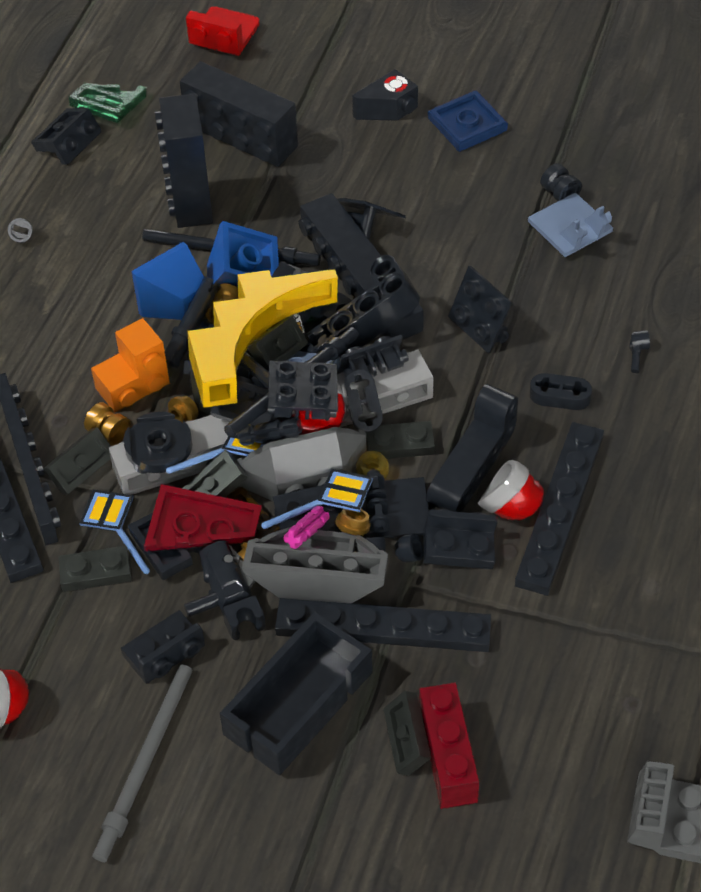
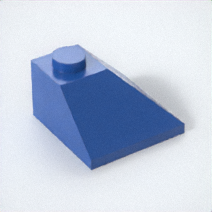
(240, 252)
(167, 284)

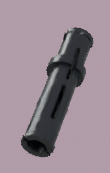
(191, 321)

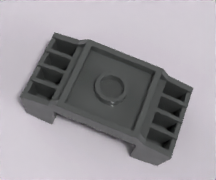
(666, 814)

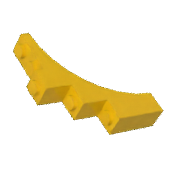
(239, 321)

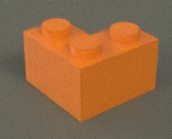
(136, 369)

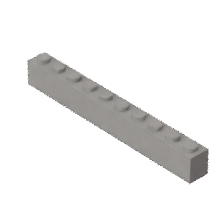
(394, 389)

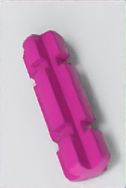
(306, 527)

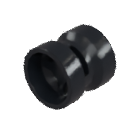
(557, 180)

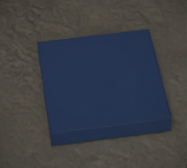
(467, 120)

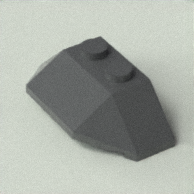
(301, 461)
(323, 568)

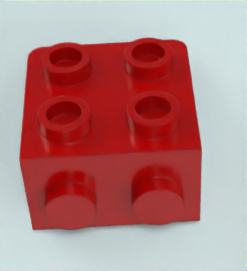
(221, 29)

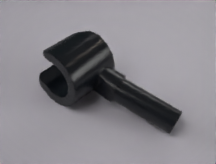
(639, 341)

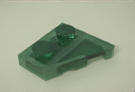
(107, 100)

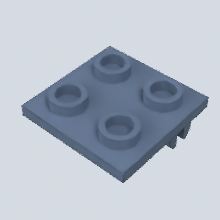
(571, 224)

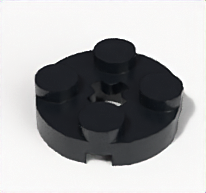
(152, 458)

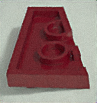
(199, 519)

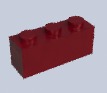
(449, 746)

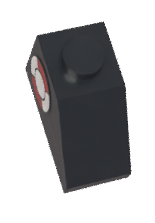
(386, 98)

